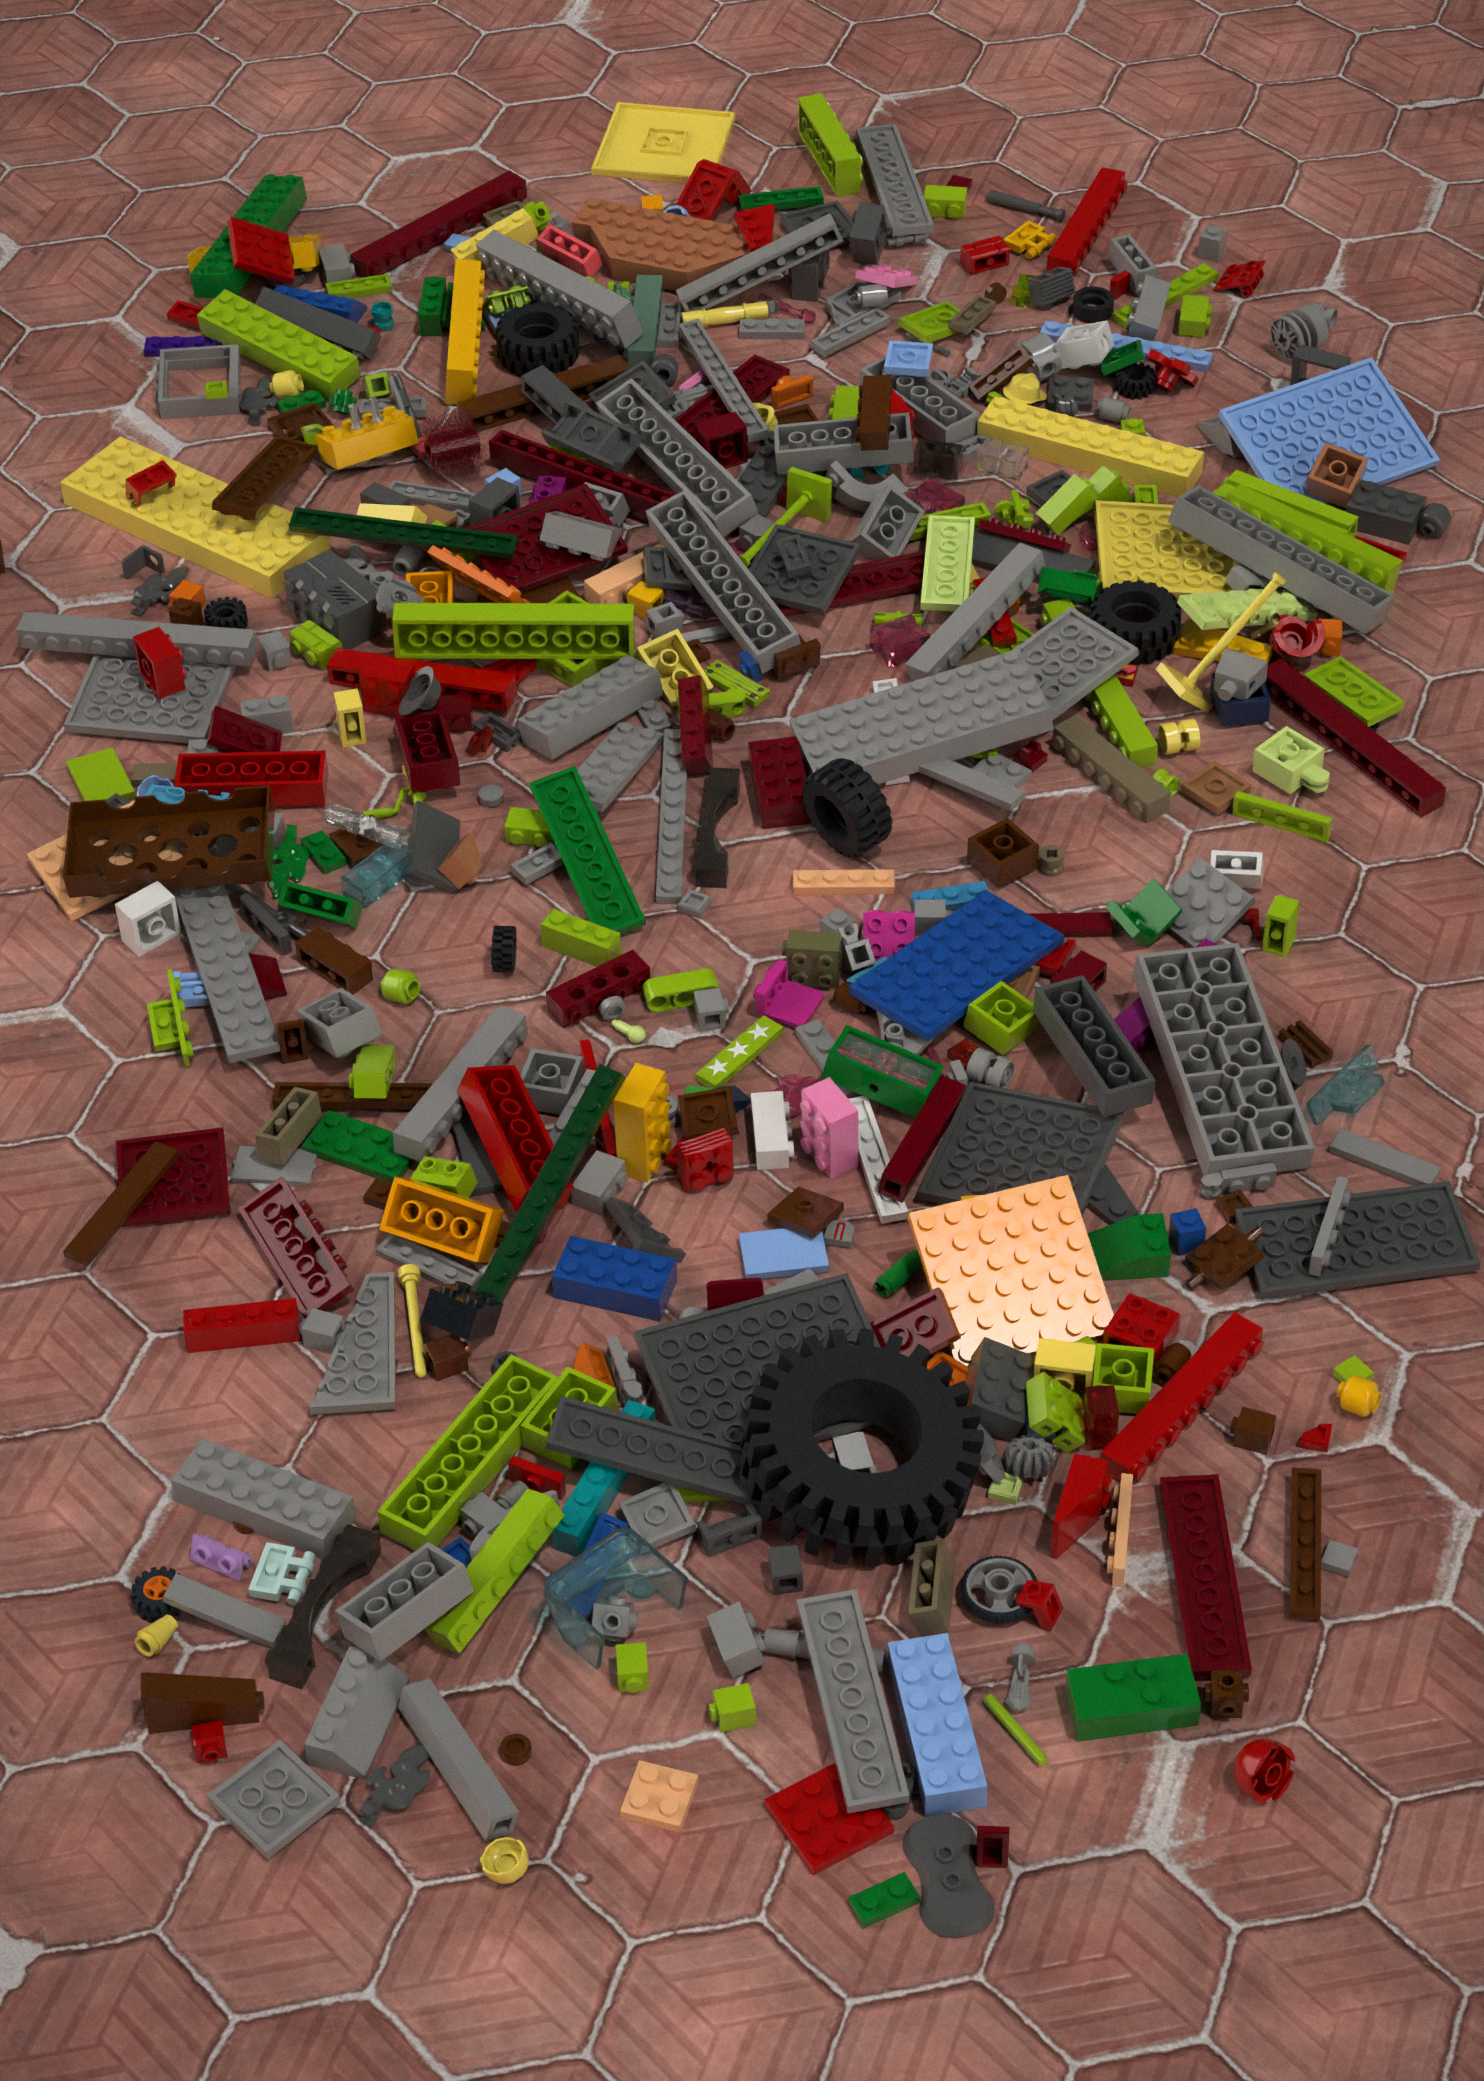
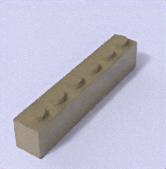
(1111, 769)

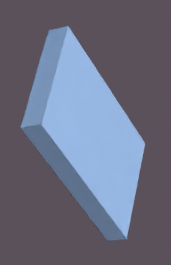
(781, 1253)

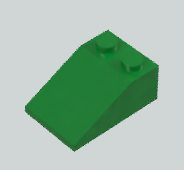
(1132, 1248)

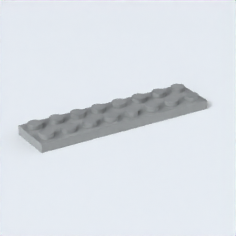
(852, 1701)

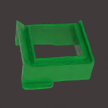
(1062, 584)

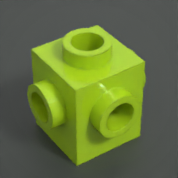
(540, 214)

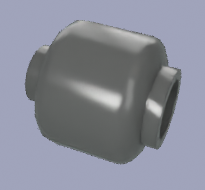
(665, 367)
(1434, 520)

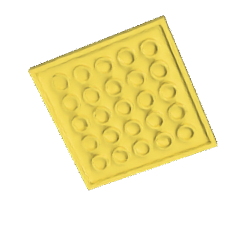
(1142, 545)

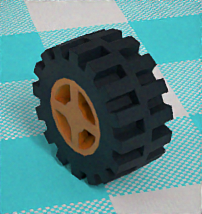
(147, 1594)

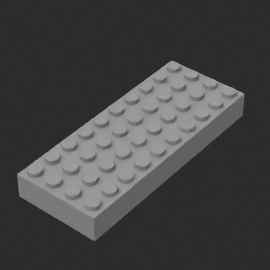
(928, 719)
(1222, 1059)

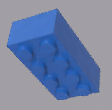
(615, 1278)

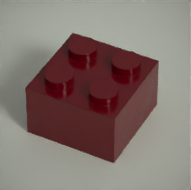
(724, 439)

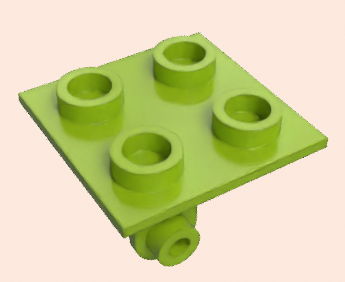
(498, 301)

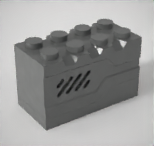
(334, 599)

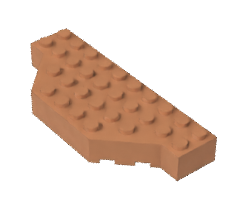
(657, 242)

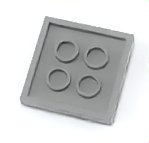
(1208, 903)
(273, 1799)

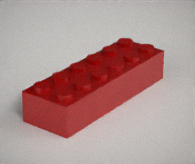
(293, 776)
(508, 1128)

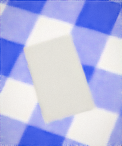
(853, 1450)

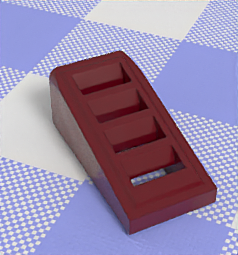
(992, 1846)

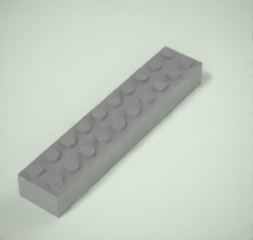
(553, 283)
(679, 457)
(1271, 551)
(722, 579)

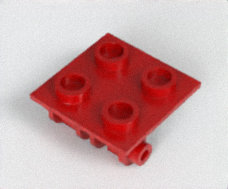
(1243, 276)

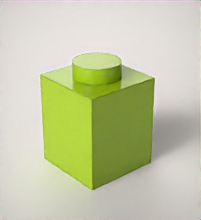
(377, 385)
(632, 1667)
(733, 1707)

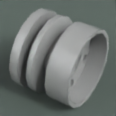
(1297, 328)

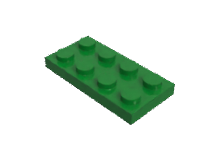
(357, 1147)

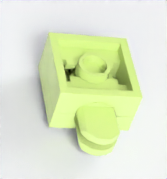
(1291, 761)

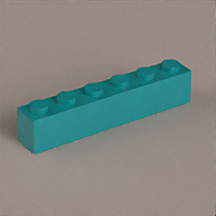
(592, 1496)

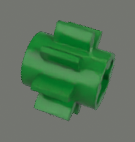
(341, 401)

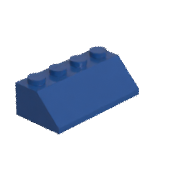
(341, 306)

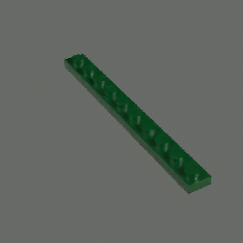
(403, 533)
(550, 1182)

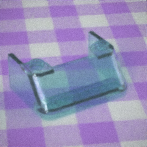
(604, 1570)

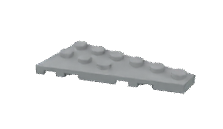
(364, 1358)

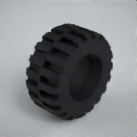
(537, 337)
(1143, 603)
(847, 807)

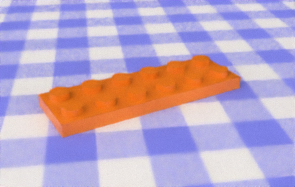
(473, 578)

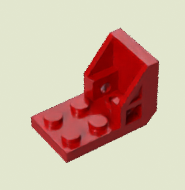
(709, 187)

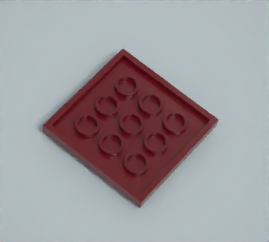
(191, 1186)

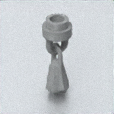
(1019, 1696)

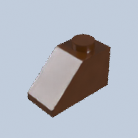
(292, 1041)

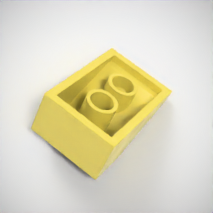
(673, 660)

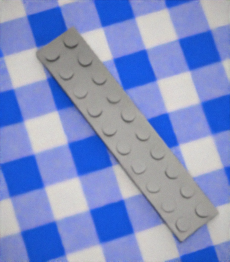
(894, 180)
(226, 972)

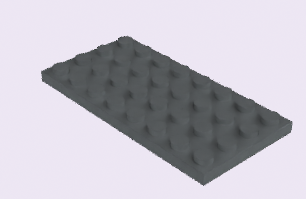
(1381, 1240)

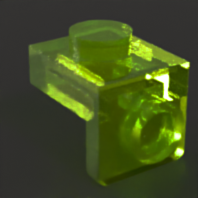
(1021, 290)

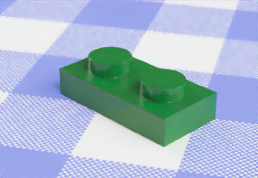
(302, 399)
(323, 852)
(883, 1900)

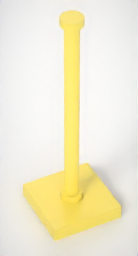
(1185, 685)

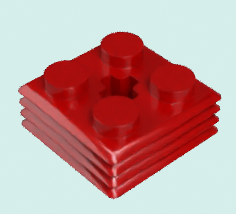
(705, 1160)

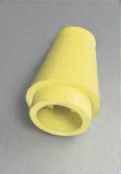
(155, 1636)

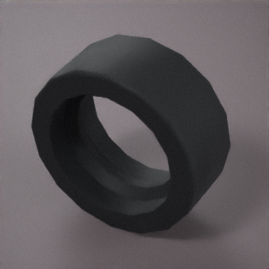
(1096, 295)

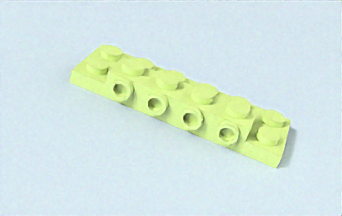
(1222, 609)

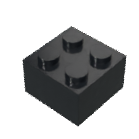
(462, 1310)

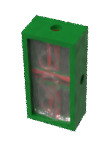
(881, 1071)

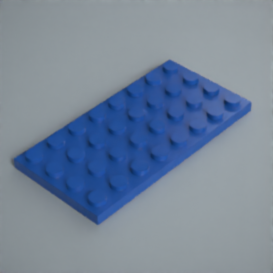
(955, 963)

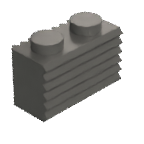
(1051, 287)

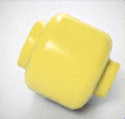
(286, 384)

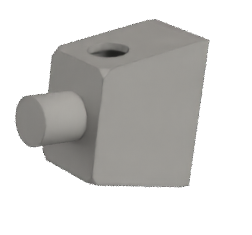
(1239, 675)

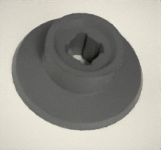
(1293, 1061)

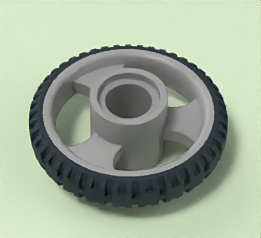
(998, 1578)

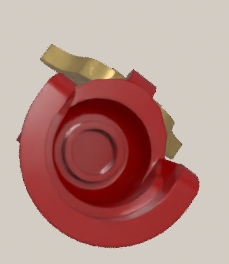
(1293, 636)

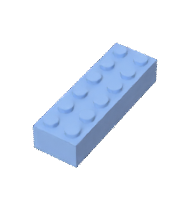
(937, 1725)

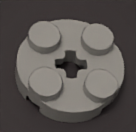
(390, 591)

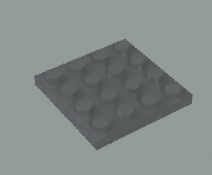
(810, 591)

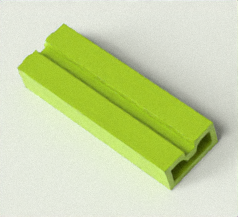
(1320, 511)

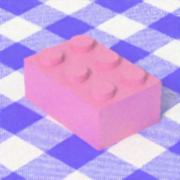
(829, 1128)

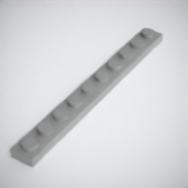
(723, 378)
(671, 821)

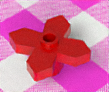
(1171, 371)

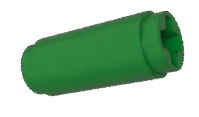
(898, 1274)

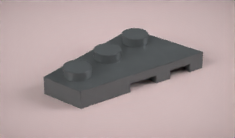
(1110, 1199)
(639, 1231)

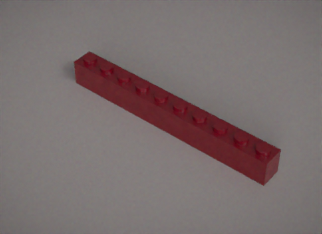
(437, 225)
(539, 460)
(1354, 739)

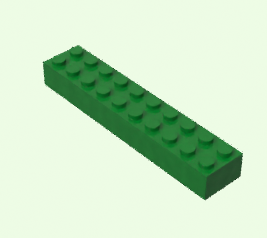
(271, 205)

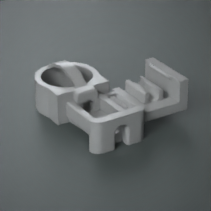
(958, 387)

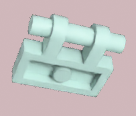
(272, 1573)

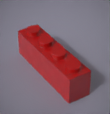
(241, 1325)

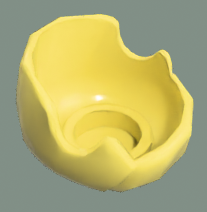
(505, 1860)

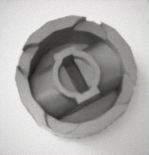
(1045, 360)

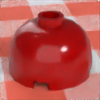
(1264, 1769)

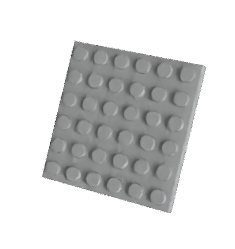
(122, 704)

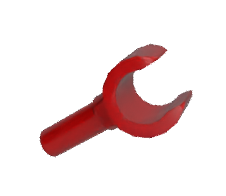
(1252, 916)

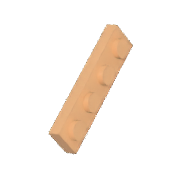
(843, 882)
(1119, 1539)

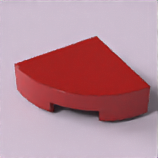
(1316, 1438)

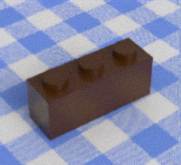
(334, 960)

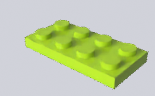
(1355, 691)

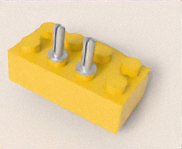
(366, 439)

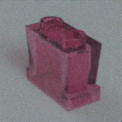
(898, 639)

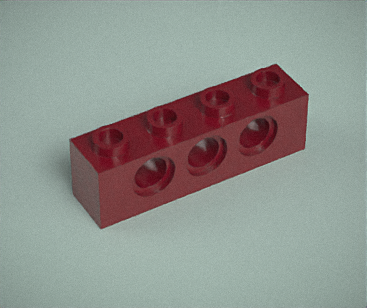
(586, 992)

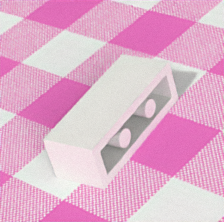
(771, 1130)

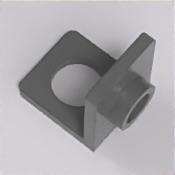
(139, 559)

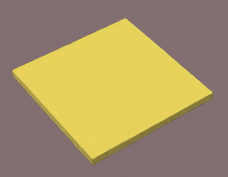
(661, 141)

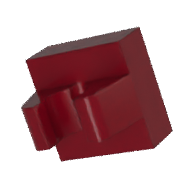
(1031, 756)

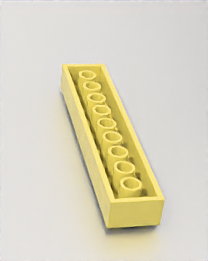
(1090, 445)

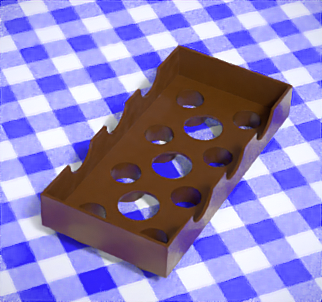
(147, 817)

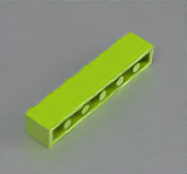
(498, 1567)

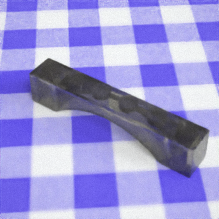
(712, 859)
(349, 1560)

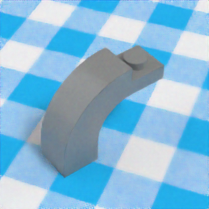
(857, 494)

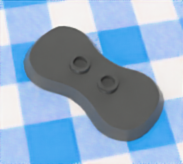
(952, 1895)

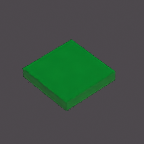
(1123, 357)

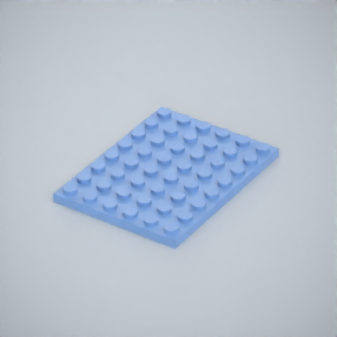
(1345, 408)

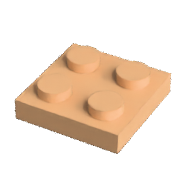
(659, 1796)

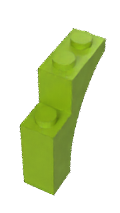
(1079, 497)

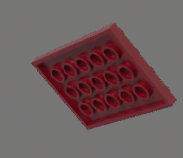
(533, 561)

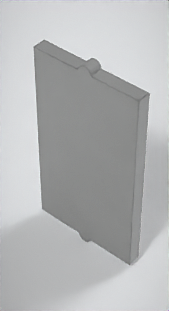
(296, 1170)

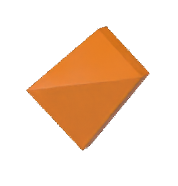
(593, 1363)

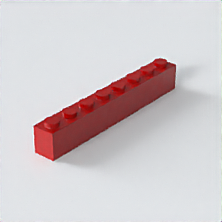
(1088, 220)
(486, 687)
(1183, 1398)

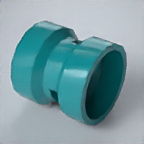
(382, 316)

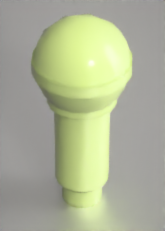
(634, 1033)

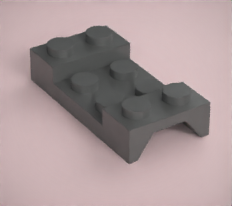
(593, 436)

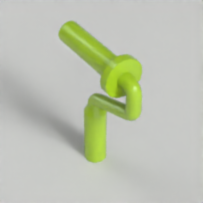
(388, 812)

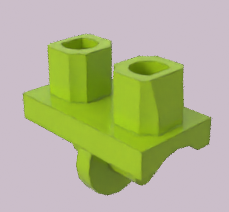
(1015, 510)

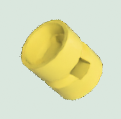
(1180, 736)

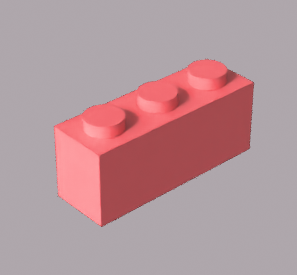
(569, 251)

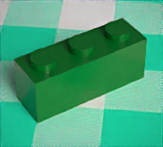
(432, 306)
(320, 904)

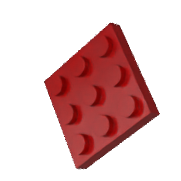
(261, 250)
(818, 1823)

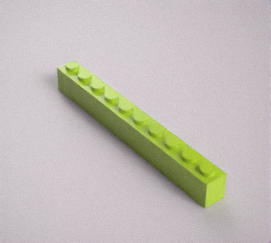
(1113, 707)

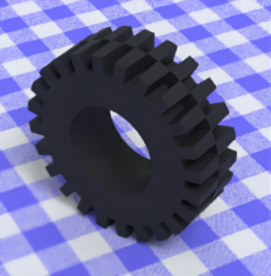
(851, 1505)

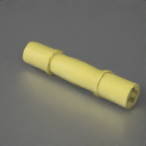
(727, 314)

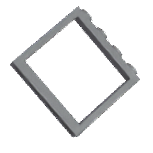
(197, 359)

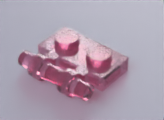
(935, 497)

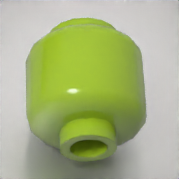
(400, 986)

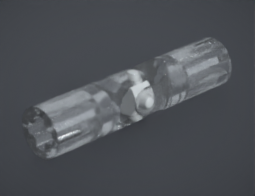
(367, 827)

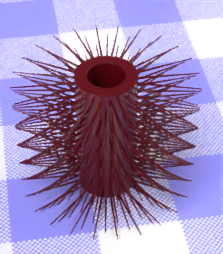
(453, 445)

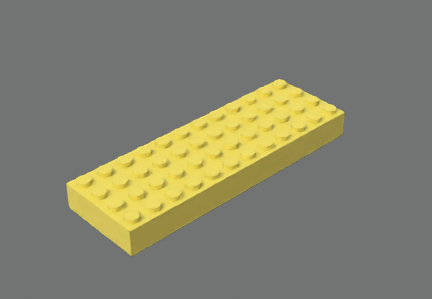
(183, 518)

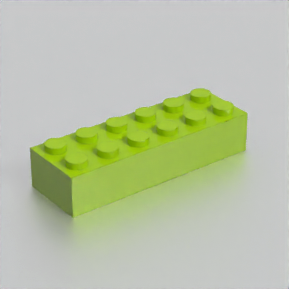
(829, 145)

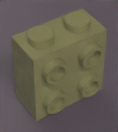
(813, 958)

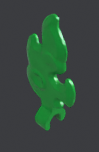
(293, 861)

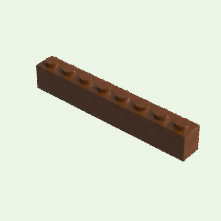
(512, 405)

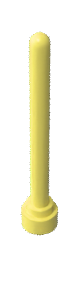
(409, 1278)

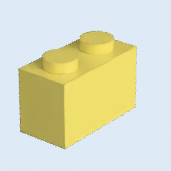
(350, 717)

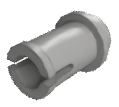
(512, 1495)

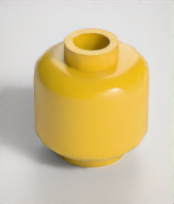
(1359, 1396)

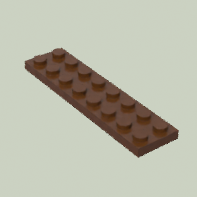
(264, 478)

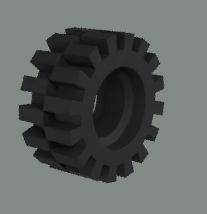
(1135, 381)
(226, 613)
(504, 949)

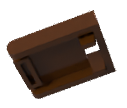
(295, 419)

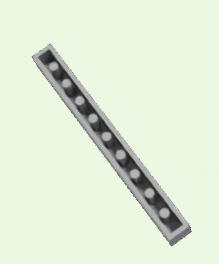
(115, 637)

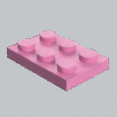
(885, 275)

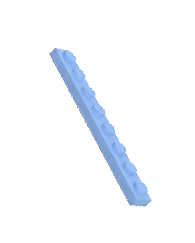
(1197, 359)

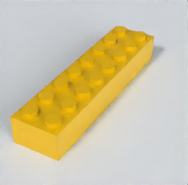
(464, 331)

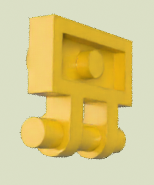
(1025, 238)

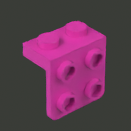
(888, 931)
(784, 999)

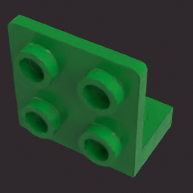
(1147, 913)

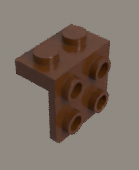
(796, 658)

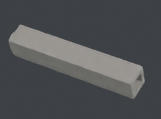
(458, 1759)

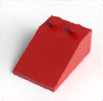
(1081, 1501)

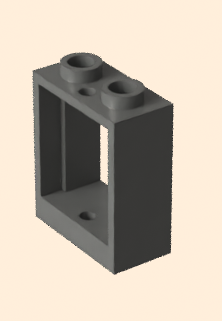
(1316, 357)

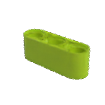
(677, 989)

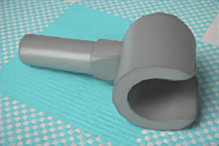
(772, 305)

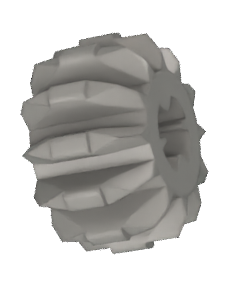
(1029, 1457)

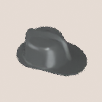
(421, 692)

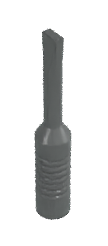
(909, 336)

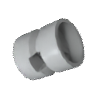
(986, 1068)

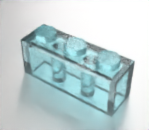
(376, 874)

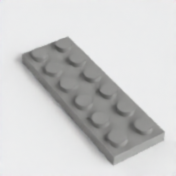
(617, 761)

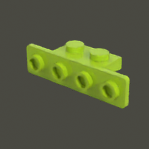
(167, 1023)

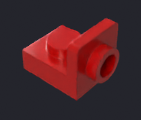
(1043, 1600)
(209, 1741)

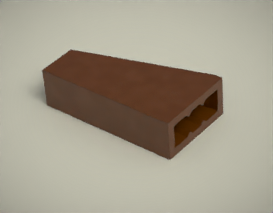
(182, 1701)

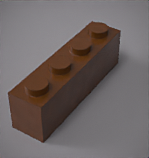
(874, 413)

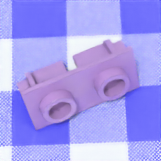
(219, 1557)

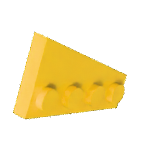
(1198, 642)

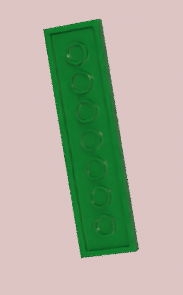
(586, 851)

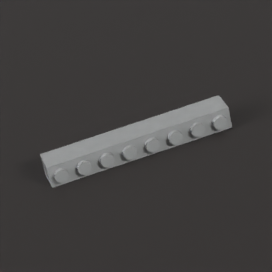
(760, 265)
(977, 613)
(442, 1103)

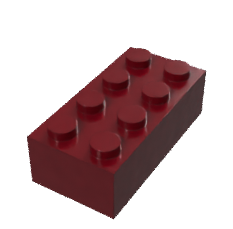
(427, 751)
(778, 781)

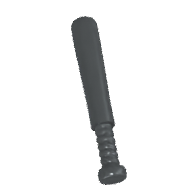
(1025, 205)

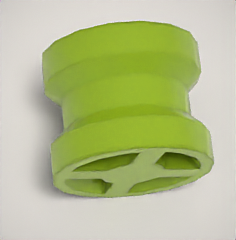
(1169, 782)

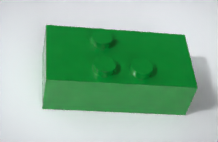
(1132, 1697)

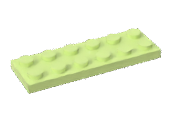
(947, 562)

